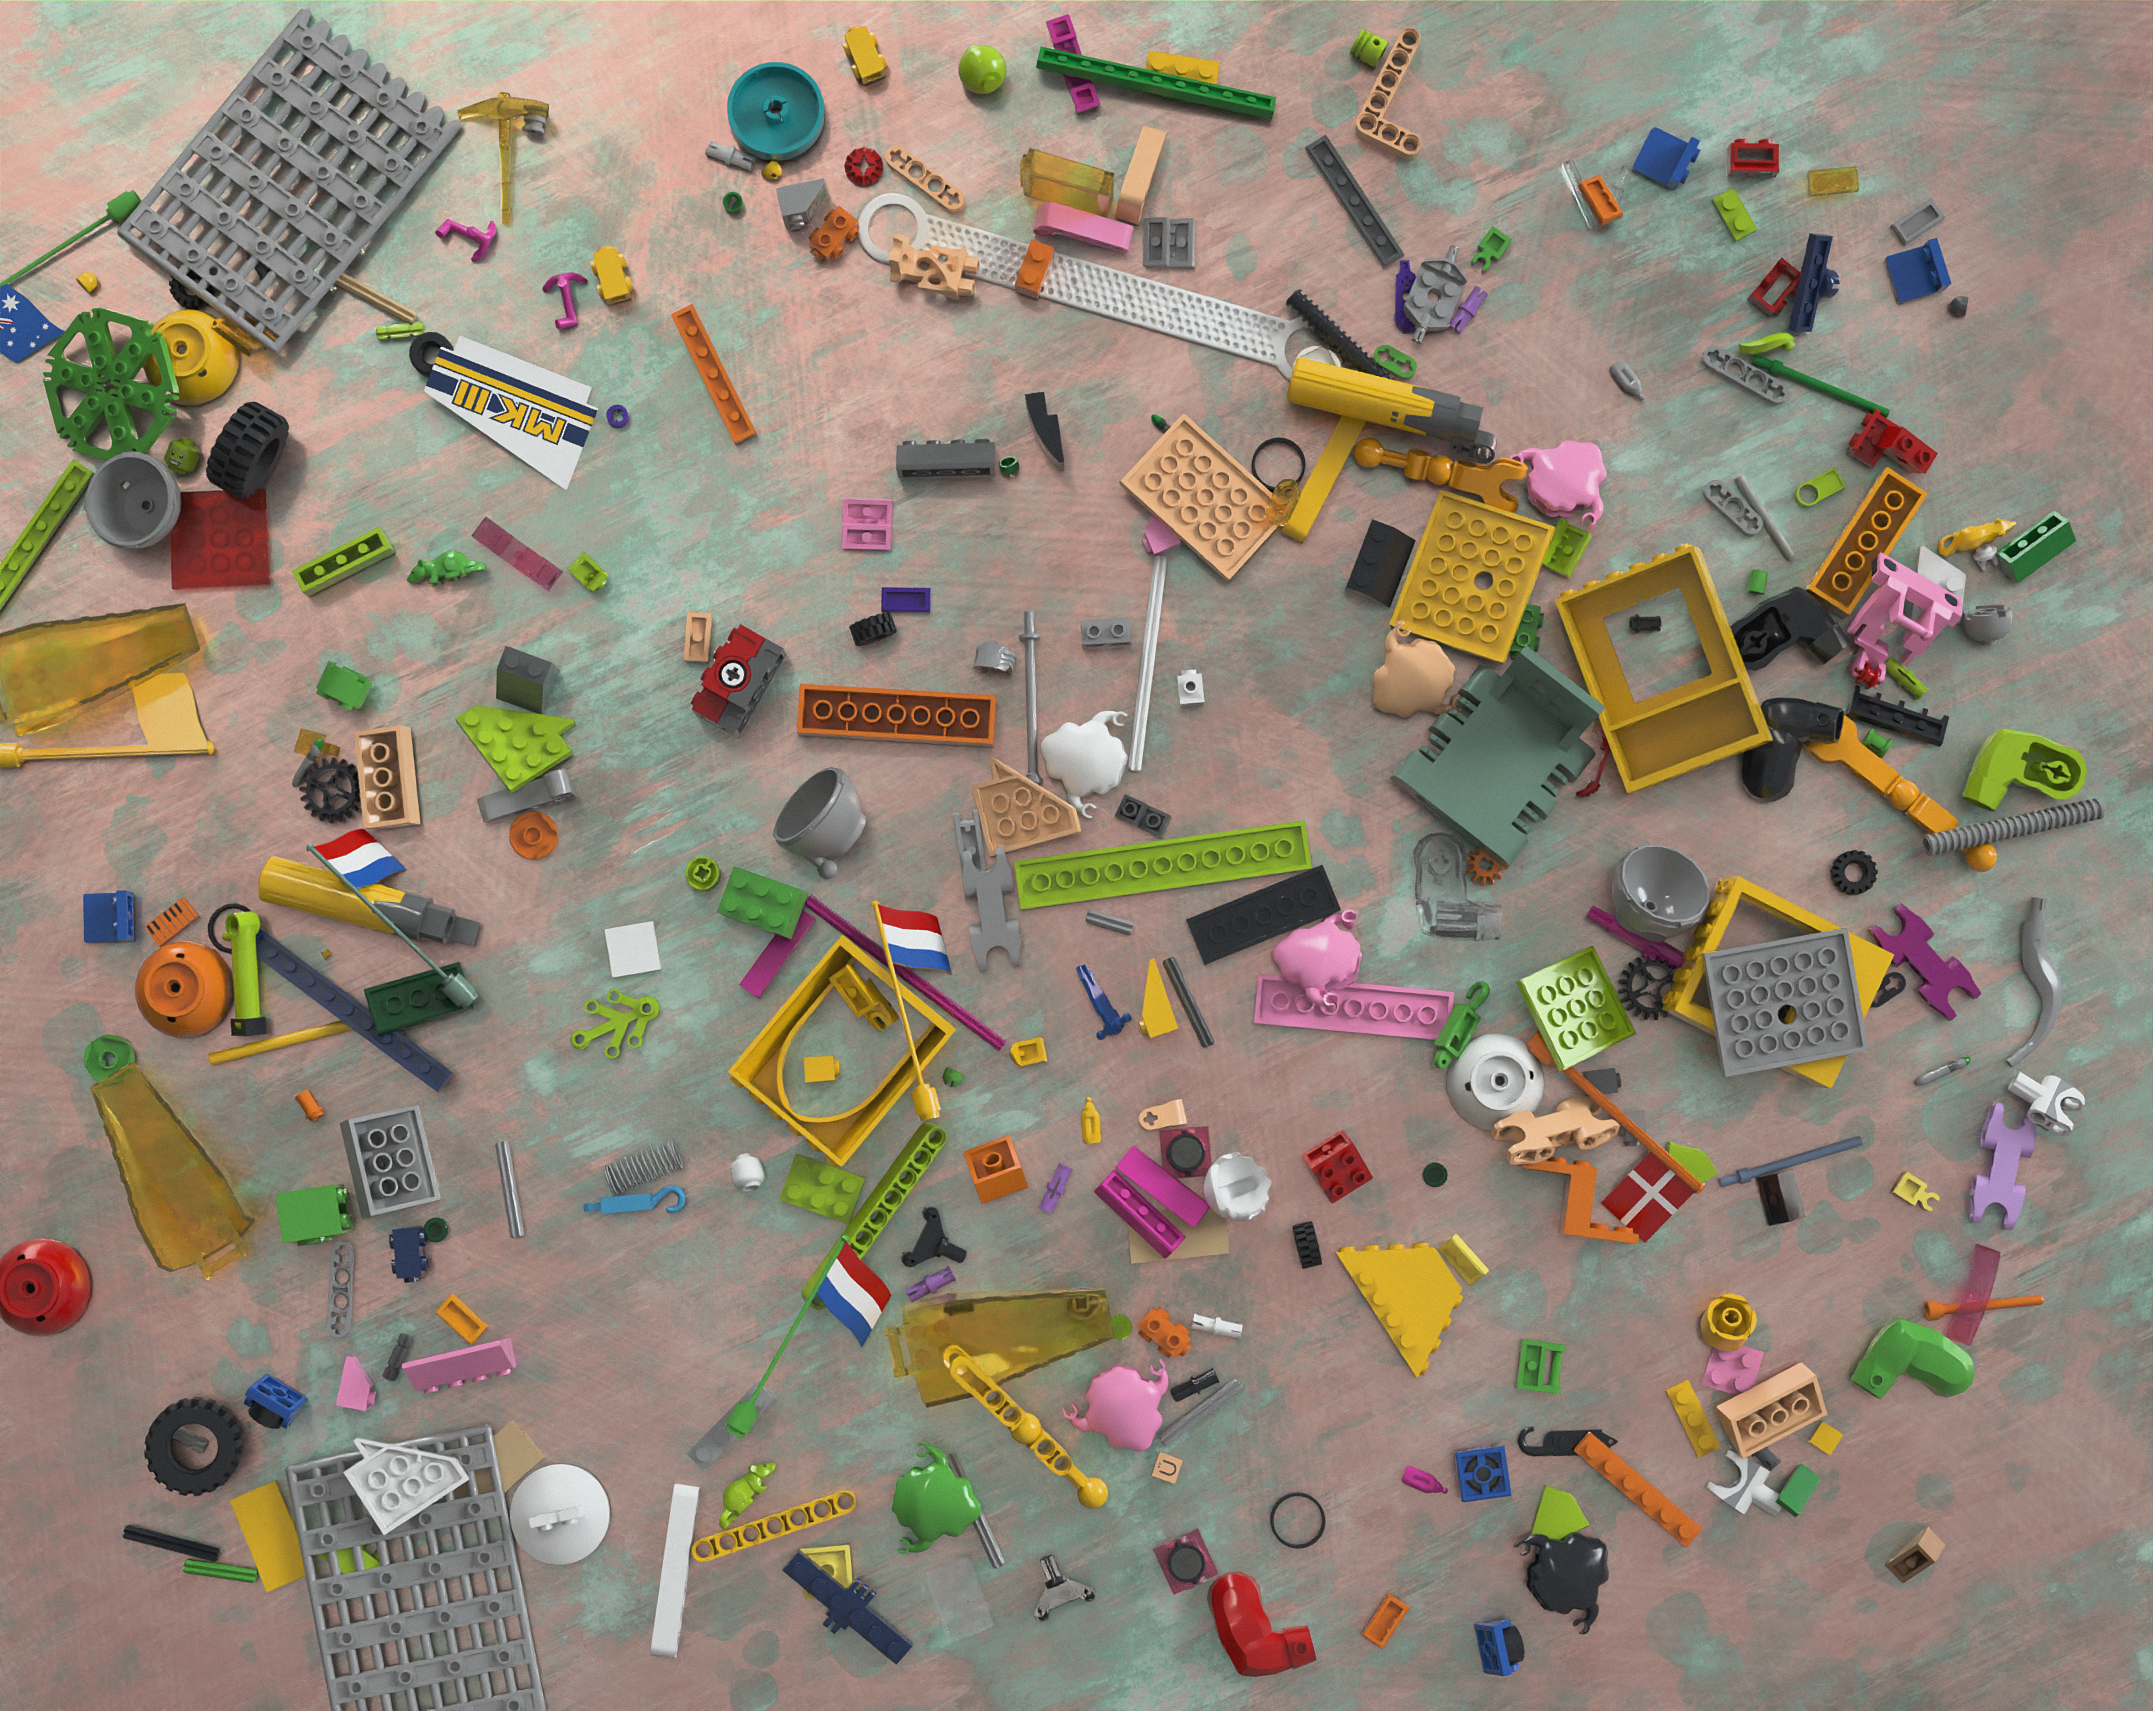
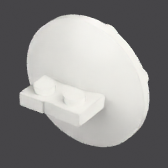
(560, 1514)

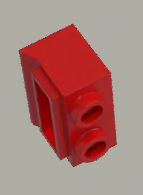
(1753, 167)
(1781, 268)

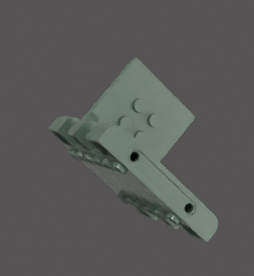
(1503, 753)

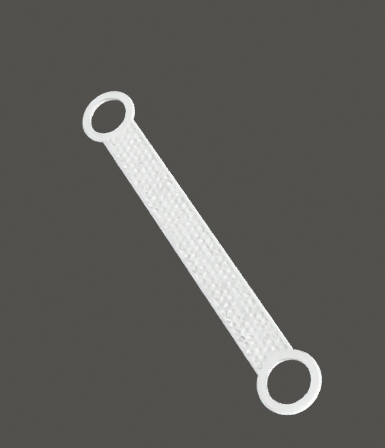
(1103, 289)

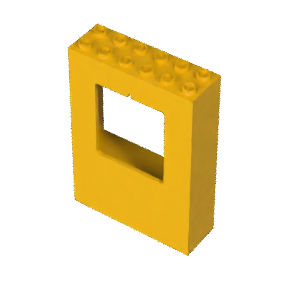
(1684, 725)

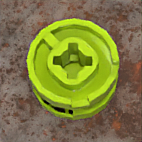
(702, 874)

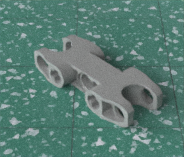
(988, 889)

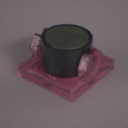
(1186, 1152)
(1185, 1561)

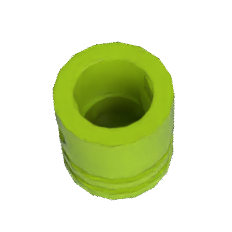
(1369, 47)

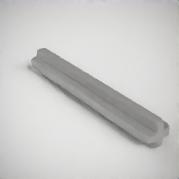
(509, 1189)
(1200, 1412)

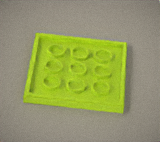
(1576, 1008)

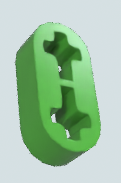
(1398, 357)

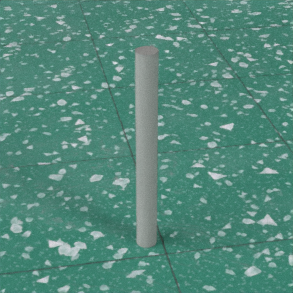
(1767, 520)

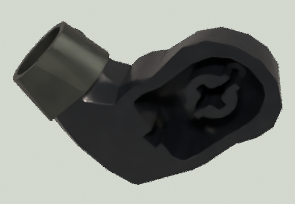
(1782, 623)

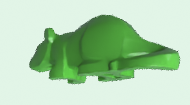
(448, 565)

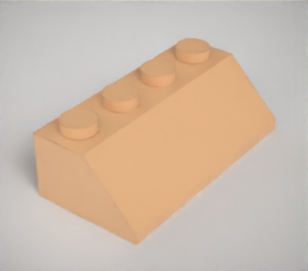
(387, 777)
(1772, 1410)

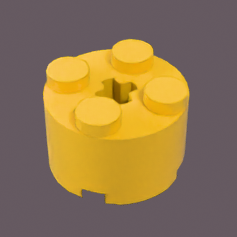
(1728, 1322)

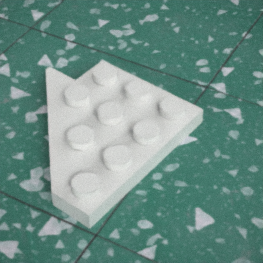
(401, 1480)

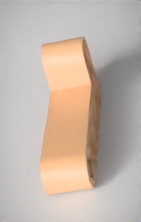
(1140, 174)

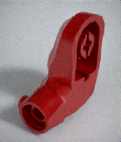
(1247, 1632)

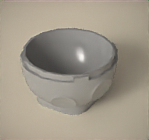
(1659, 892)

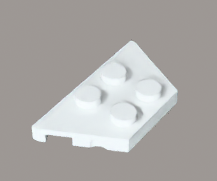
(1941, 573)

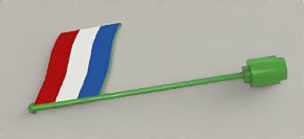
(850, 1294)

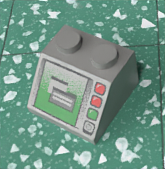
(801, 202)

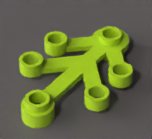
(618, 1021)

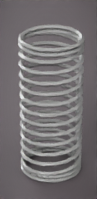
(611, 1177)

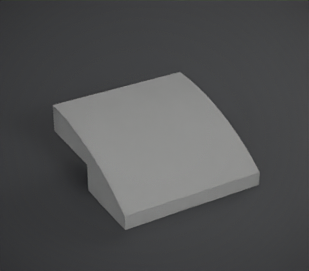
(1169, 242)

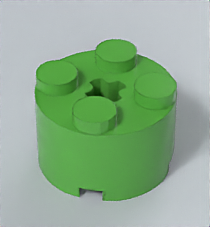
(344, 685)

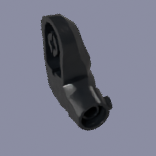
(1771, 768)

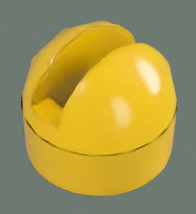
(772, 170)
(87, 281)

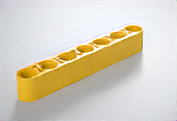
(1323, 477)
(763, 1531)

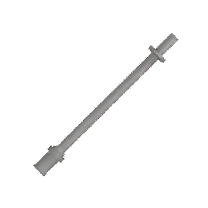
(1029, 638)

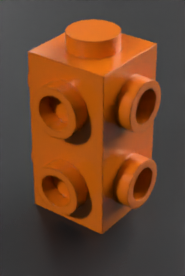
(834, 233)
(1171, 1338)

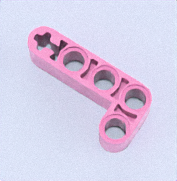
(1084, 226)

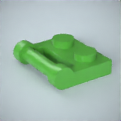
(1532, 1366)

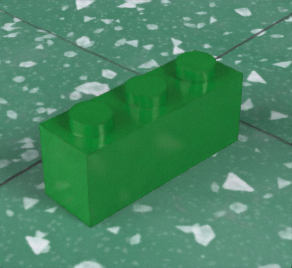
(2036, 546)

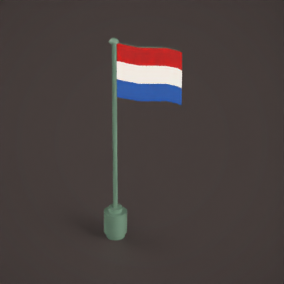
(363, 862)

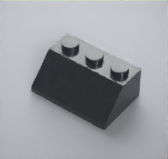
(1380, 564)

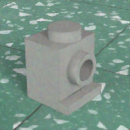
(1637, 1117)

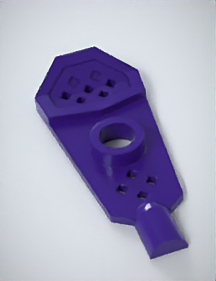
(1404, 326)

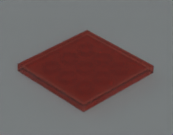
(220, 541)

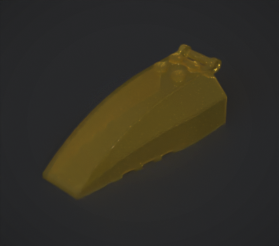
(79, 664)
(172, 1180)
(1000, 1331)

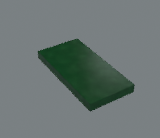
(411, 1000)

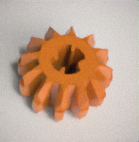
(1481, 873)

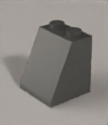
(525, 680)

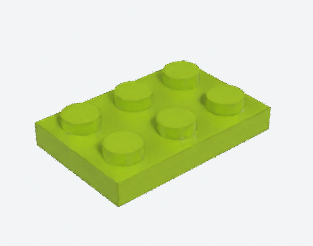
(822, 1188)

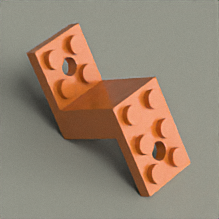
(1578, 1201)

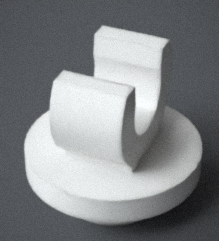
(1985, 553)

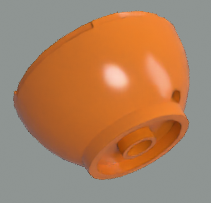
(203, 991)

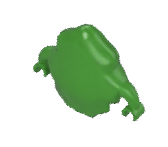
(933, 1502)

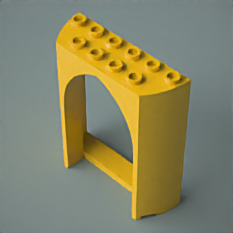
(764, 1060)

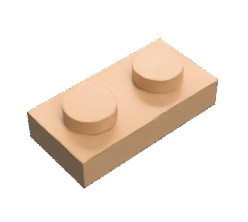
(697, 637)

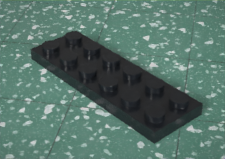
(1263, 914)

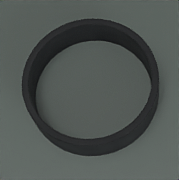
(1278, 440)
(1300, 1545)

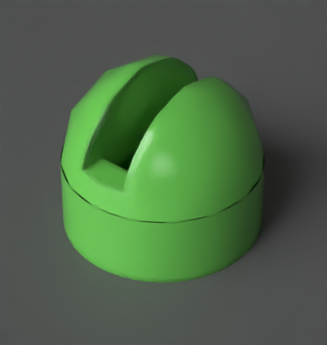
(955, 1076)

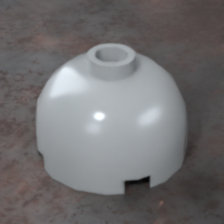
(1988, 623)

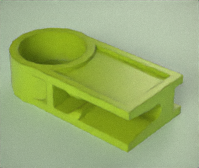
(1823, 485)

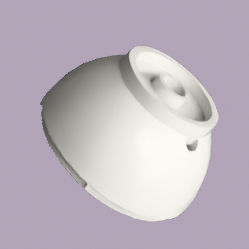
(1480, 1064)

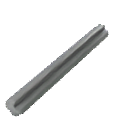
(981, 1525)

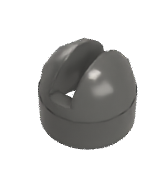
(1959, 305)

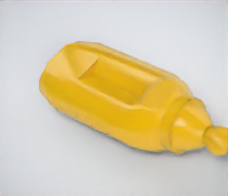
(1090, 1123)

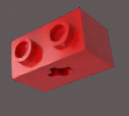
(1906, 449)

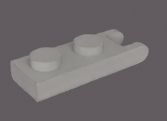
(970, 838)

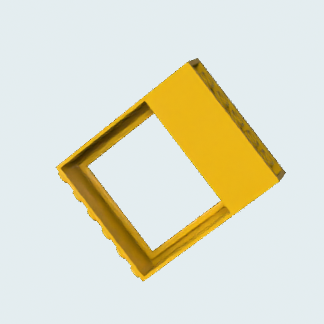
(1868, 959)

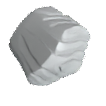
(995, 656)

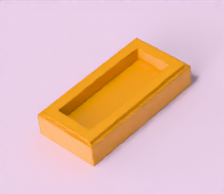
(461, 1319)

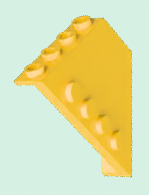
(1408, 1294)

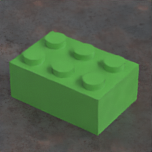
(762, 902)

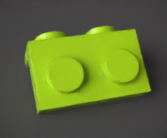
(1566, 548)

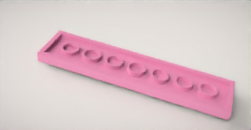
(1358, 1009)

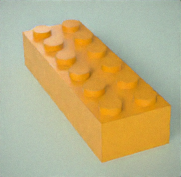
(1871, 530)

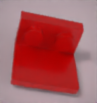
(1337, 1166)

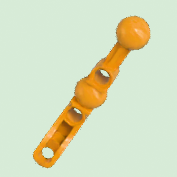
(1440, 469)

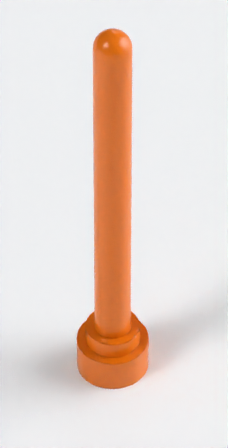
(1936, 1310)

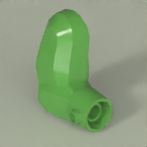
(1918, 1354)

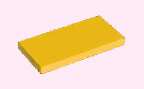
(270, 1535)

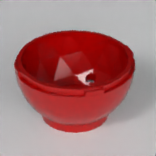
(59, 1284)

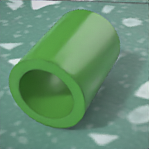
(1757, 582)

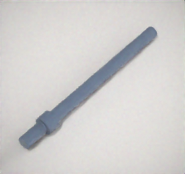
(1745, 1175)

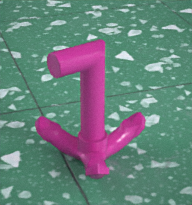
(471, 233)
(563, 283)

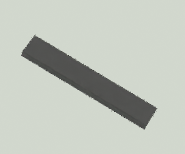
(1354, 201)

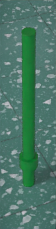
(1776, 367)

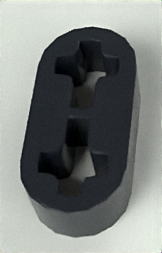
(1891, 992)

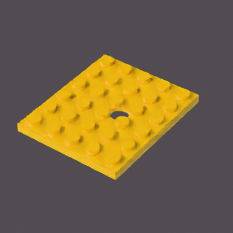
(1456, 547)

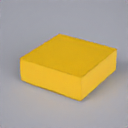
(1825, 1438)

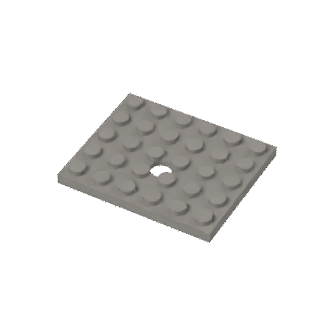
(1803, 971)

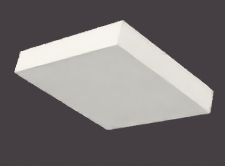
(633, 949)

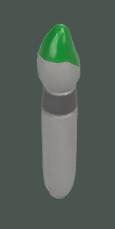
(315, 749)
(1958, 1063)

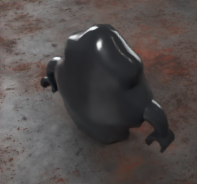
(1567, 1573)

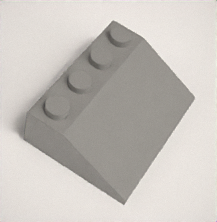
(389, 1161)

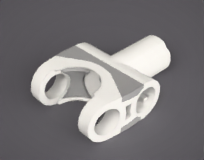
(2047, 1101)
(1747, 1488)

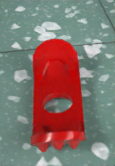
(1592, 786)

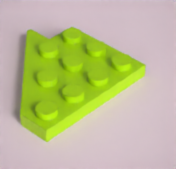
(516, 742)

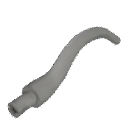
(2042, 974)

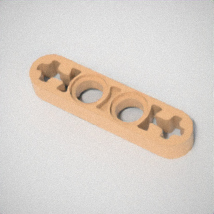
(922, 181)

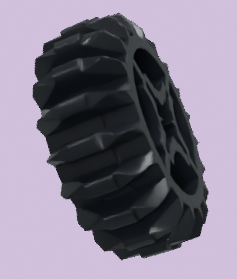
(329, 800)
(1645, 977)

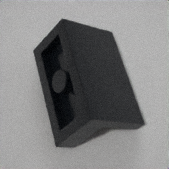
(1781, 1197)

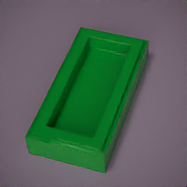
(1798, 1490)

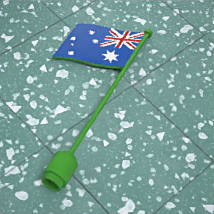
(21, 323)

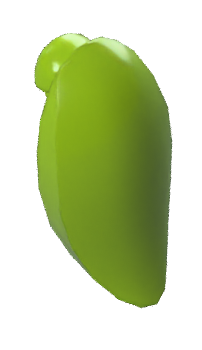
(1768, 343)

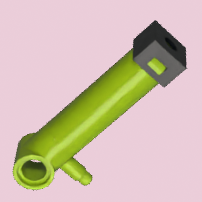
(242, 931)

